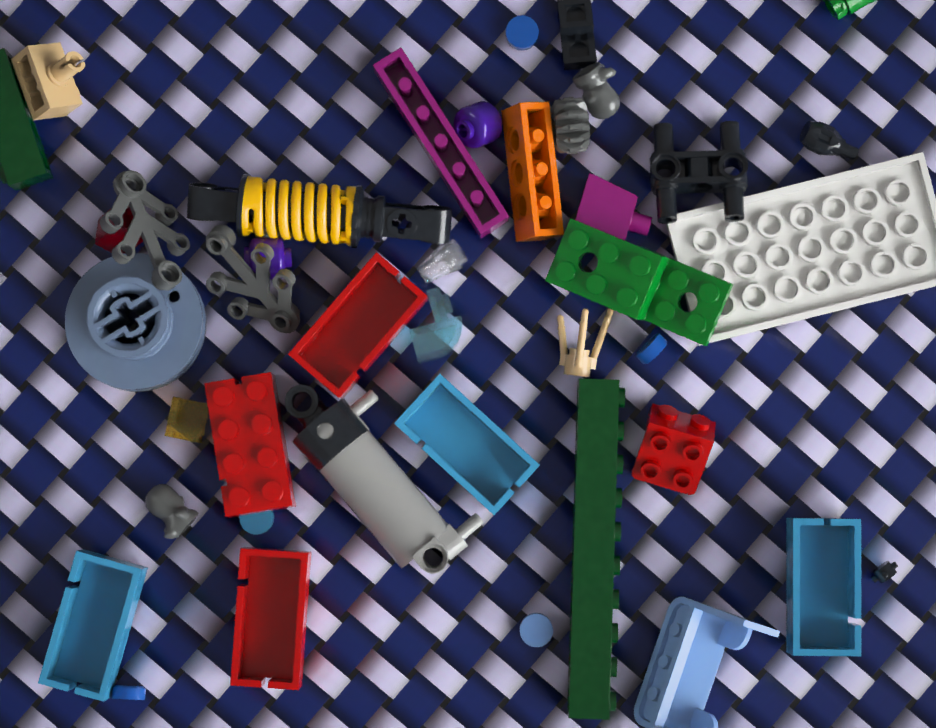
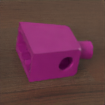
(611, 209)

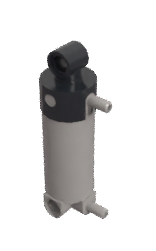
(373, 483)

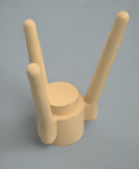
(578, 361)

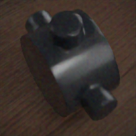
(884, 572)

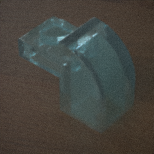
(438, 338)

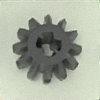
(570, 125)

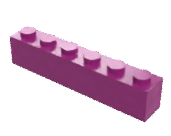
(440, 143)

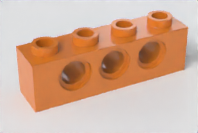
(532, 171)

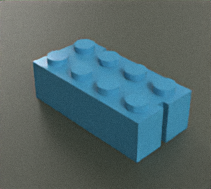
(466, 444)
(823, 586)
(93, 625)

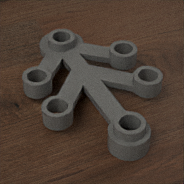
(131, 191)
(281, 313)

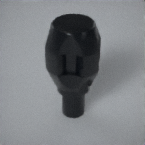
(826, 140)

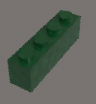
(20, 145)

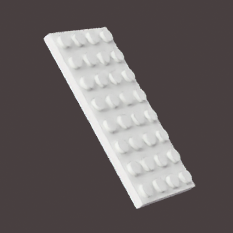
(816, 245)

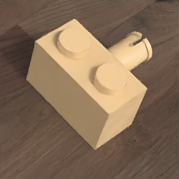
(48, 79)

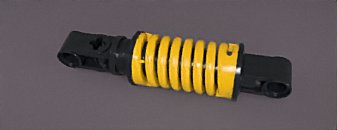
(337, 216)

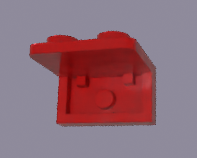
(674, 449)

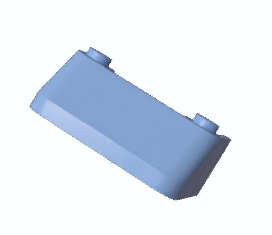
(687, 664)

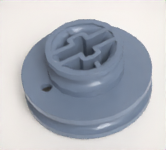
(167, 333)

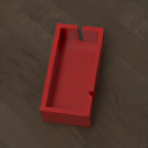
(358, 326)
(250, 444)
(271, 618)

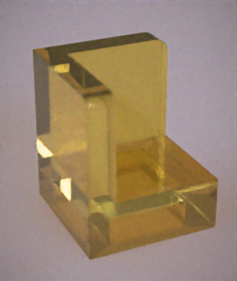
(187, 420)

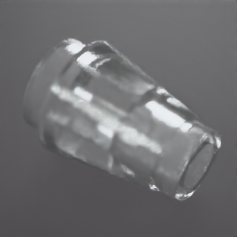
(442, 261)

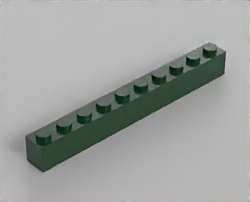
(594, 548)

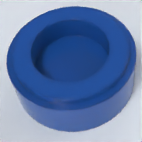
(522, 32)
(651, 348)
(128, 692)

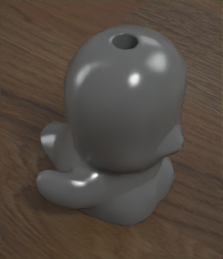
(598, 94)
(170, 508)

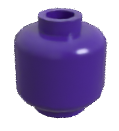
(478, 124)
(281, 259)

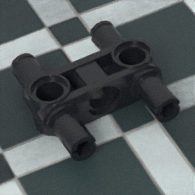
(698, 172)

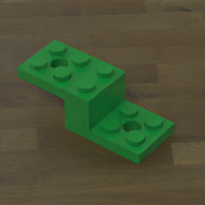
(638, 282)

